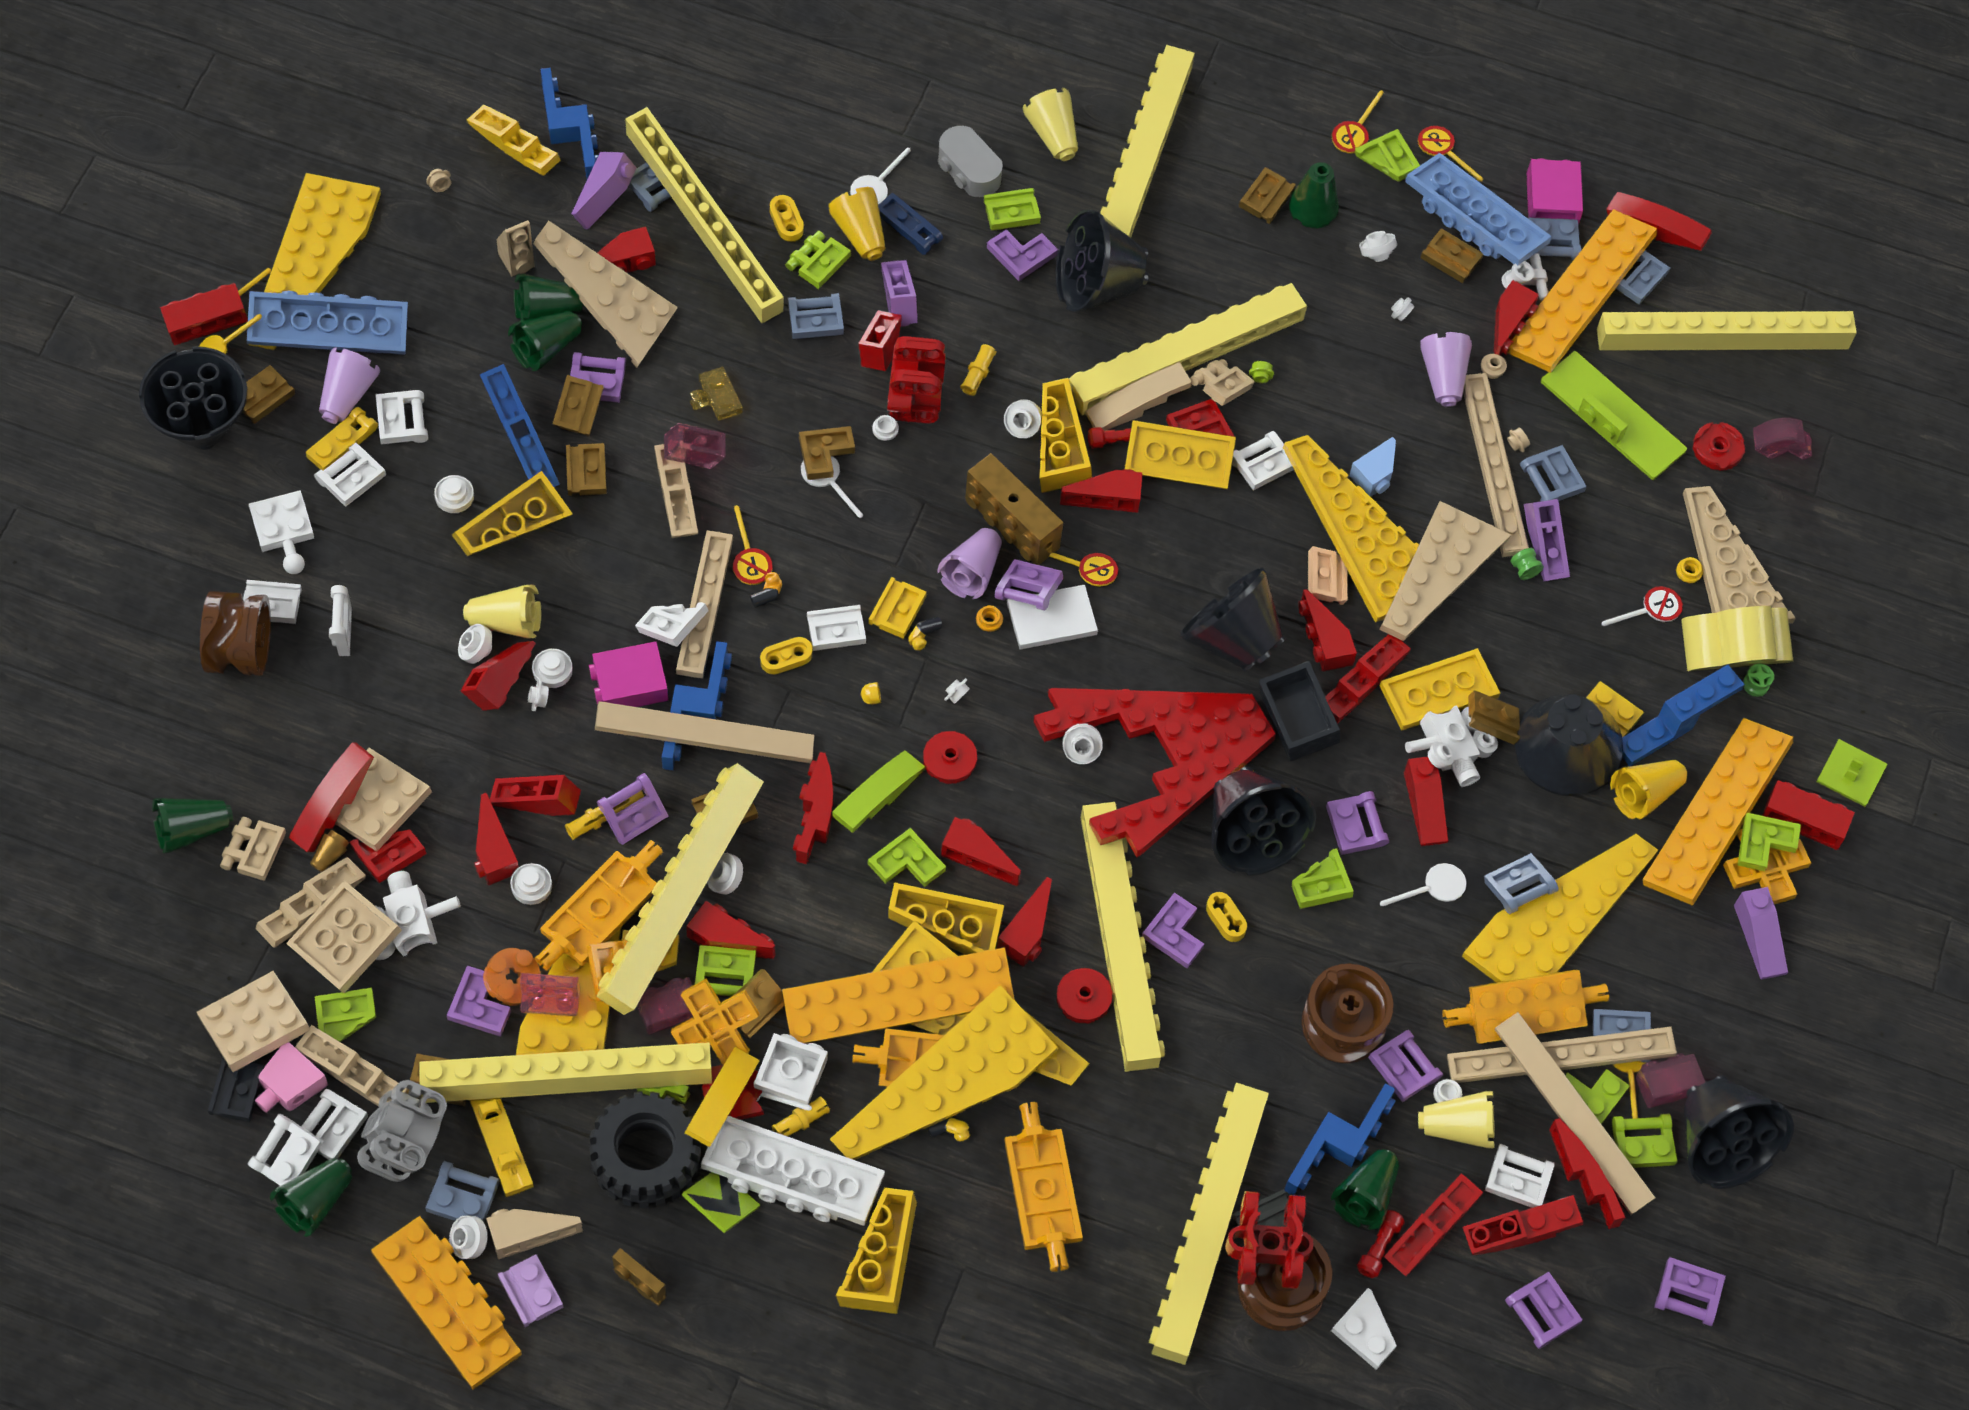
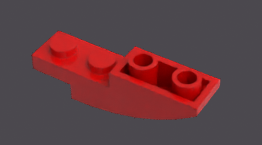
(818, 806)
(1523, 1227)

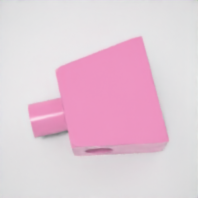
(289, 1080)

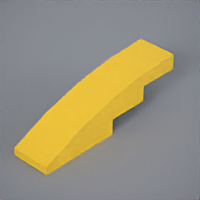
(514, 141)
(722, 1096)

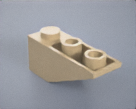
(516, 248)

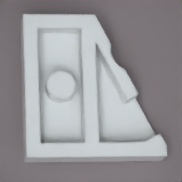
(671, 623)
(1366, 1330)

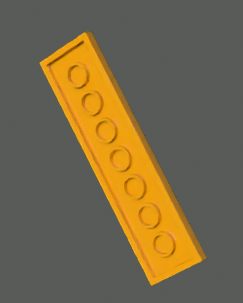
(1582, 290)
(1717, 811)
(895, 996)

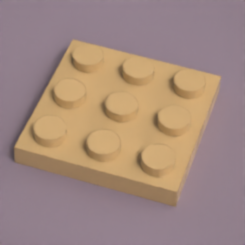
(382, 802)
(344, 936)
(253, 1021)

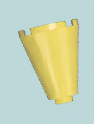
(1054, 122)
(507, 611)
(1461, 1119)

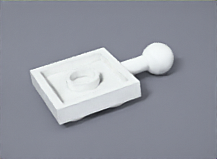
(282, 523)

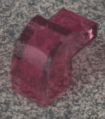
(1782, 436)

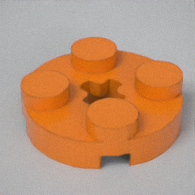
(500, 965)

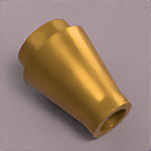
(329, 850)

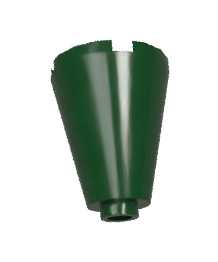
(1315, 197)
(543, 297)
(543, 337)
(188, 821)
(1368, 1190)
(311, 1195)

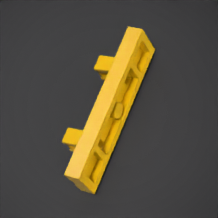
(502, 1146)

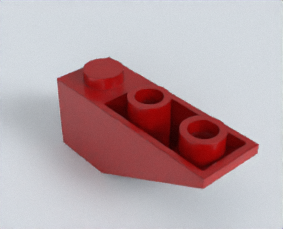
(630, 250)
(1513, 309)
(1329, 635)
(493, 679)
(716, 928)

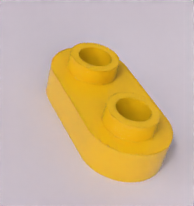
(786, 220)
(785, 655)

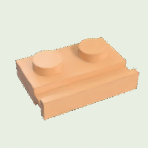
(1327, 575)

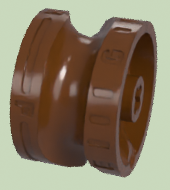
(235, 633)
(1347, 1013)
(1285, 1307)

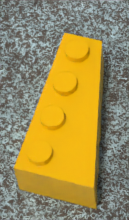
(1062, 442)
(518, 513)
(954, 920)
(879, 1265)

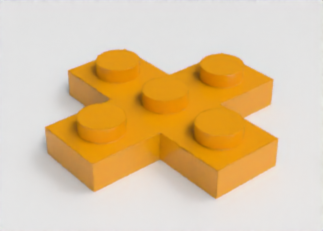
(1775, 875)
(715, 1020)

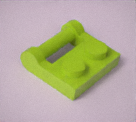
(725, 963)
(1646, 1150)

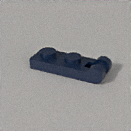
(909, 223)

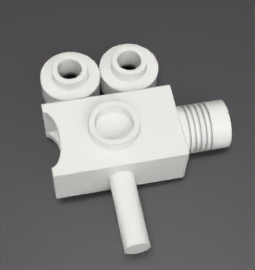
(1454, 730)
(410, 912)

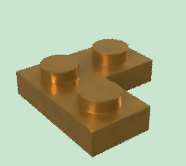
(820, 445)

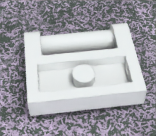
(392, 417)
(1266, 466)
(355, 479)
(341, 620)
(340, 1125)
(294, 1156)
(1518, 1184)

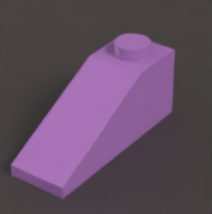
(603, 187)
(900, 291)
(1547, 538)
(1762, 932)

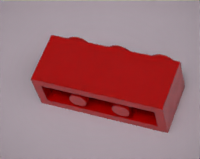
(204, 314)
(1818, 817)

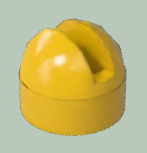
(871, 693)

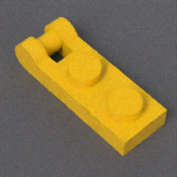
(339, 439)

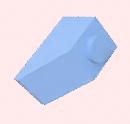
(1375, 468)

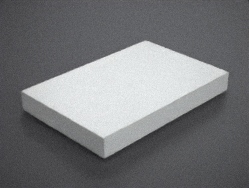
(1065, 619)

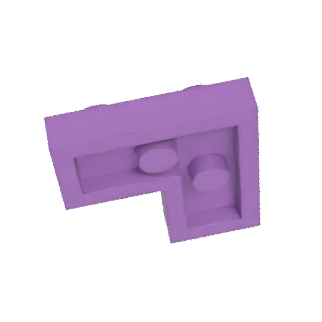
(1021, 259)
(1168, 934)
(473, 1009)

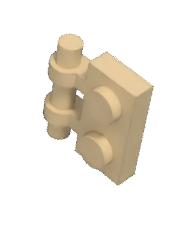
(1226, 386)
(260, 851)

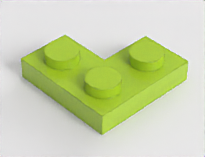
(1763, 833)
(910, 853)
(1603, 1095)

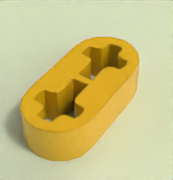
(1231, 914)

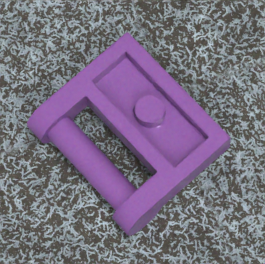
(612, 382)
(1032, 578)
(637, 816)
(1348, 825)
(1398, 1069)
(1692, 1282)
(1552, 1306)

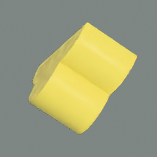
(1737, 638)

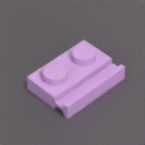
(530, 1290)

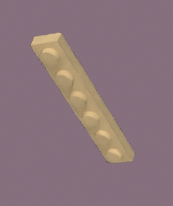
(706, 590)

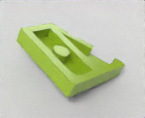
(1389, 155)
(1323, 882)
(345, 1012)

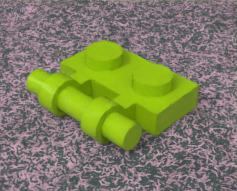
(823, 263)

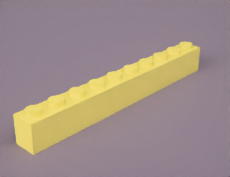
(1148, 138)
(704, 215)
(1726, 330)
(1192, 345)
(679, 889)
(1123, 946)
(568, 1072)
(1208, 1229)

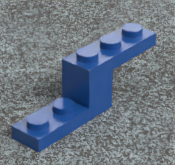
(570, 122)
(517, 424)
(699, 701)
(1680, 714)
(1340, 1140)

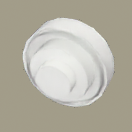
(1378, 245)
(1023, 418)
(454, 494)
(475, 643)
(552, 668)
(1082, 743)
(726, 874)
(531, 884)
(468, 1237)

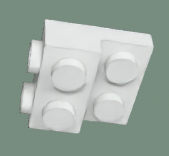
(791, 1068)

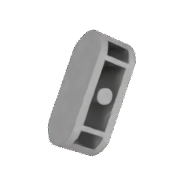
(969, 161)

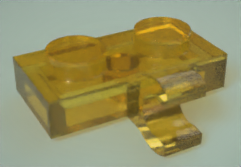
(717, 392)

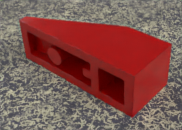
(1110, 491)
(537, 794)
(1426, 800)
(975, 849)
(493, 850)
(1025, 931)

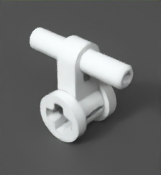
(1528, 275)

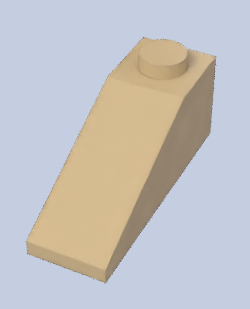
(523, 1229)

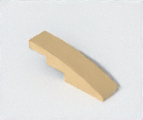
(1139, 396)
(676, 495)
(302, 905)
(345, 1065)

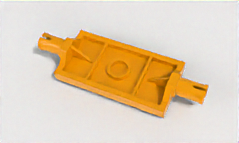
(599, 906)
(1543, 1001)
(897, 1052)
(1043, 1188)

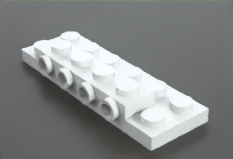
(793, 1172)

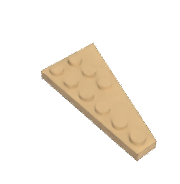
(612, 296)
(1445, 558)
(1729, 566)

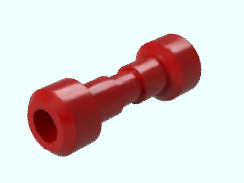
(1098, 437)
(1370, 1264)

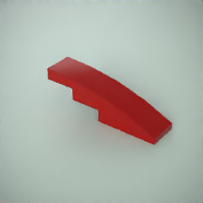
(1670, 225)
(1366, 676)
(334, 791)
(1581, 1165)
(1433, 1225)

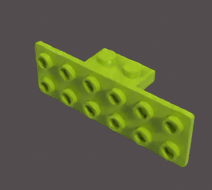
(1614, 415)

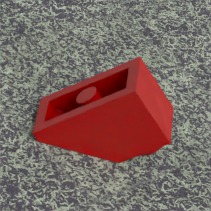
(879, 340)

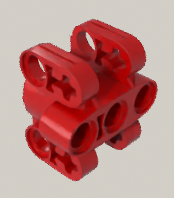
(916, 379)
(1286, 1239)

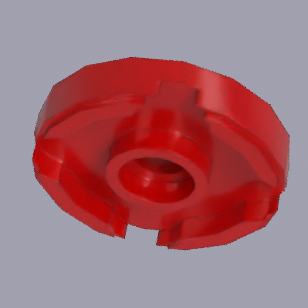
(1721, 436)
(950, 769)
(1082, 1008)

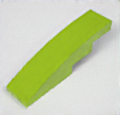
(878, 791)

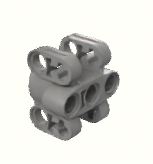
(401, 1131)

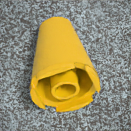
(860, 221)
(1646, 786)

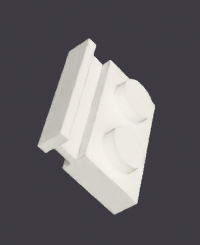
(283, 598)
(836, 627)

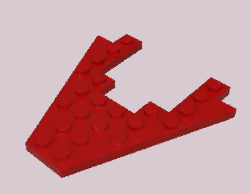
(1200, 732)

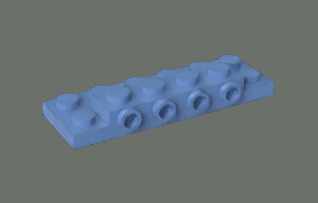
(1476, 211)
(327, 322)

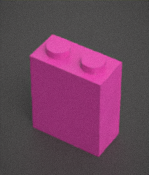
(1554, 189)
(629, 676)

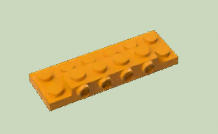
(447, 1301)

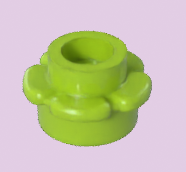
(1261, 371)

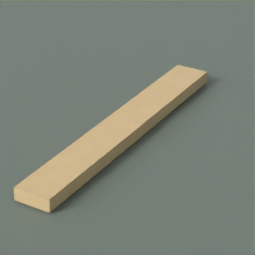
(1494, 462)
(704, 732)
(1567, 1054)
(1574, 1112)

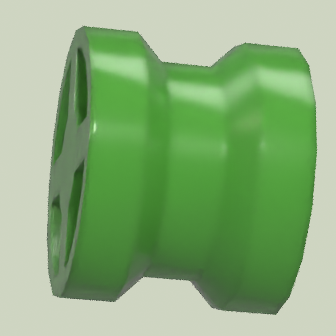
(1527, 563)
(1762, 674)

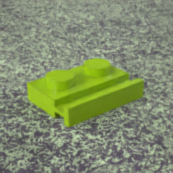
(1012, 209)

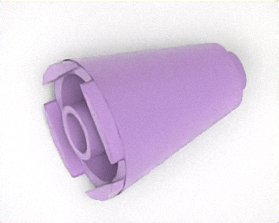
(1447, 365)
(345, 383)
(971, 564)

